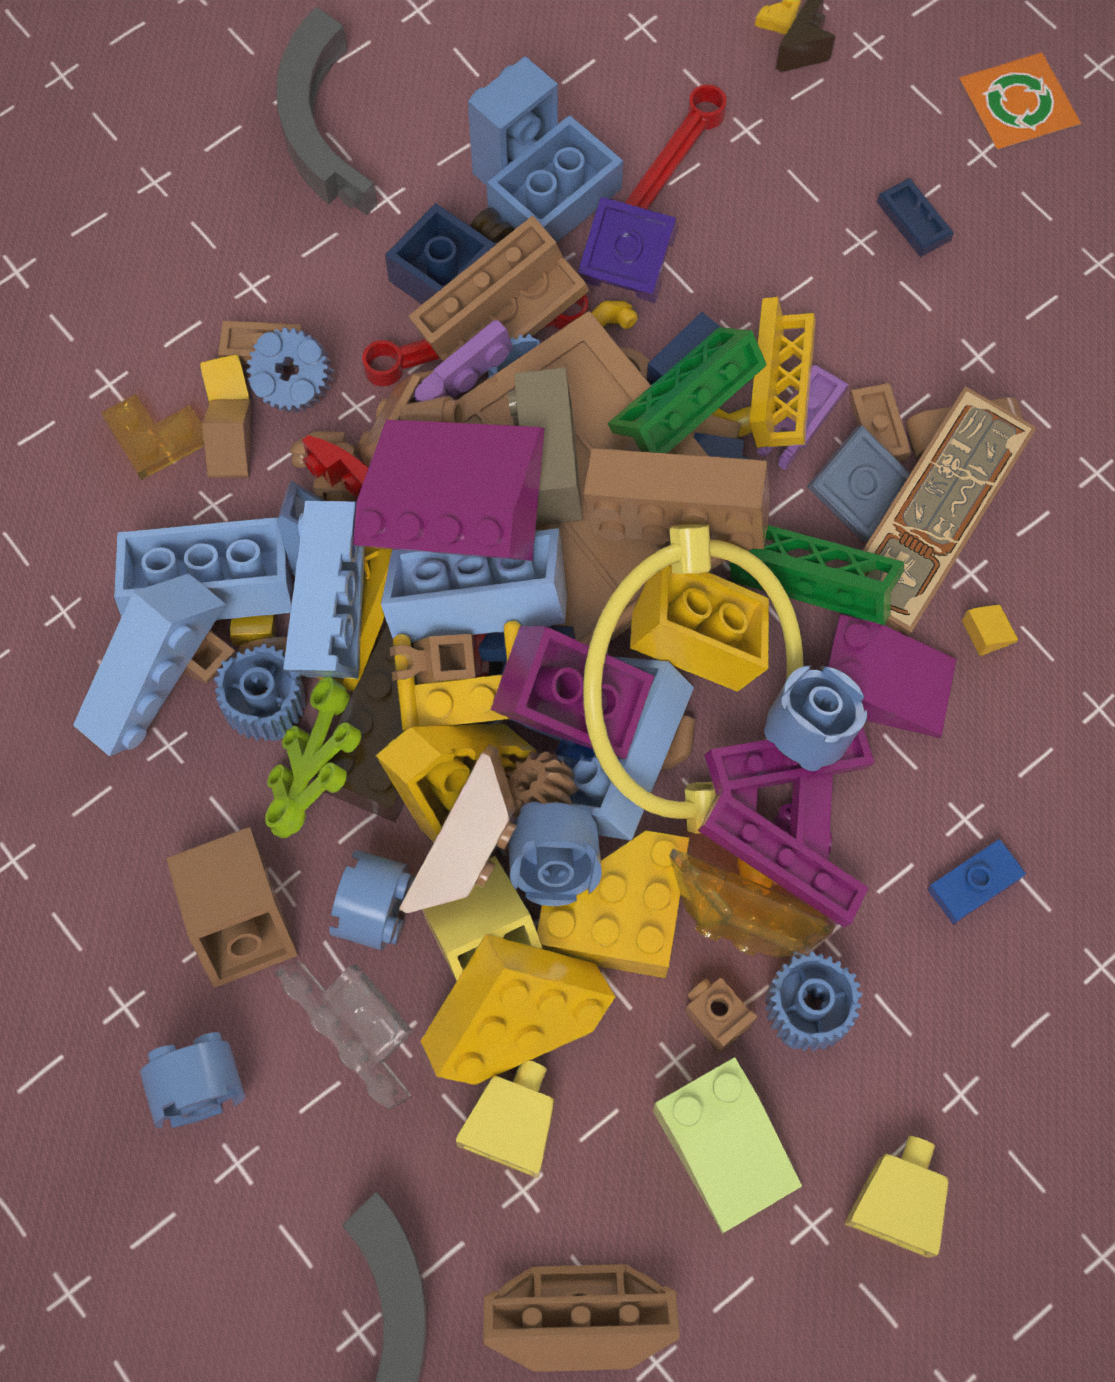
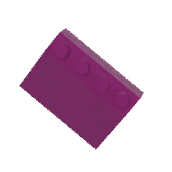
(452, 489)

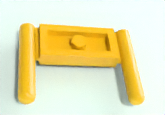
(449, 701)

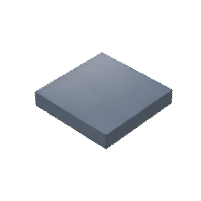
(859, 482)

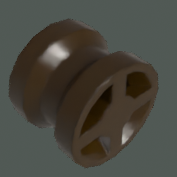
(490, 226)

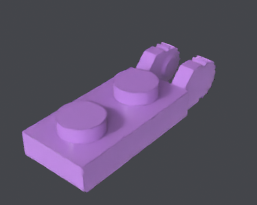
(467, 364)
(824, 395)

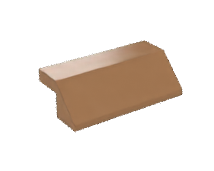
(517, 282)

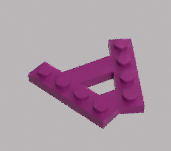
(792, 860)

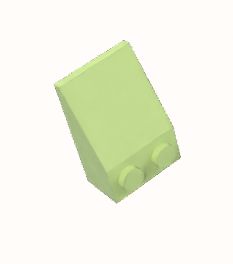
(727, 1144)

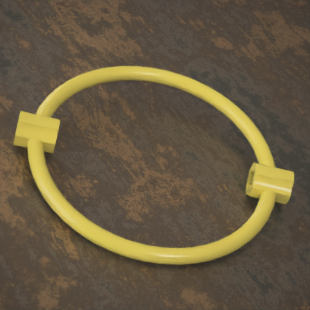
(688, 553)

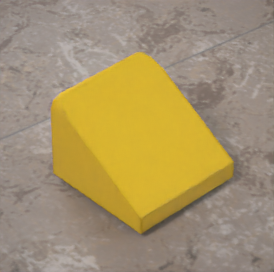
(224, 379)
(252, 628)
(989, 629)

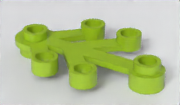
(309, 757)

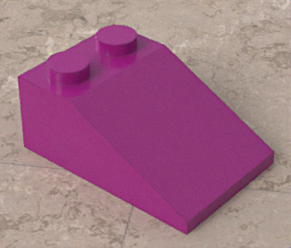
(899, 676)
(546, 689)

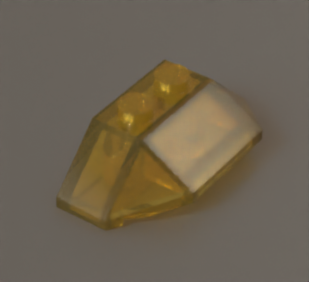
(746, 911)

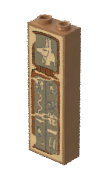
(946, 500)

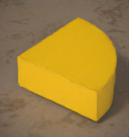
(778, 16)

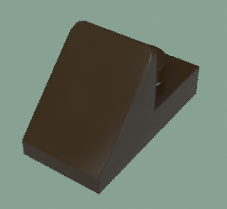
(806, 40)

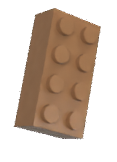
(650, 492)

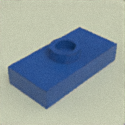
(976, 881)

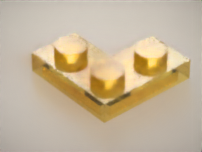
(150, 444)

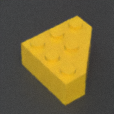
(436, 761)
(629, 914)
(512, 1009)

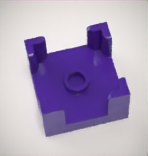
(627, 248)

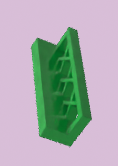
(691, 390)
(831, 588)

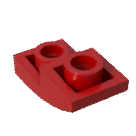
(334, 464)

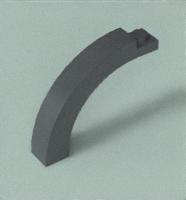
(305, 63)
(399, 1286)

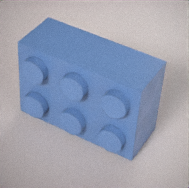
(510, 116)
(556, 180)

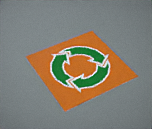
(1019, 100)

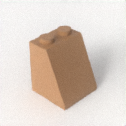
(230, 907)

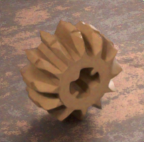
(541, 780)

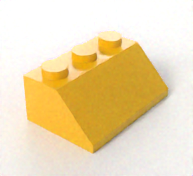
(703, 626)

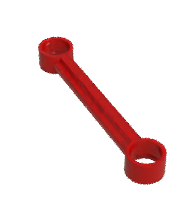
(680, 144)
(421, 352)

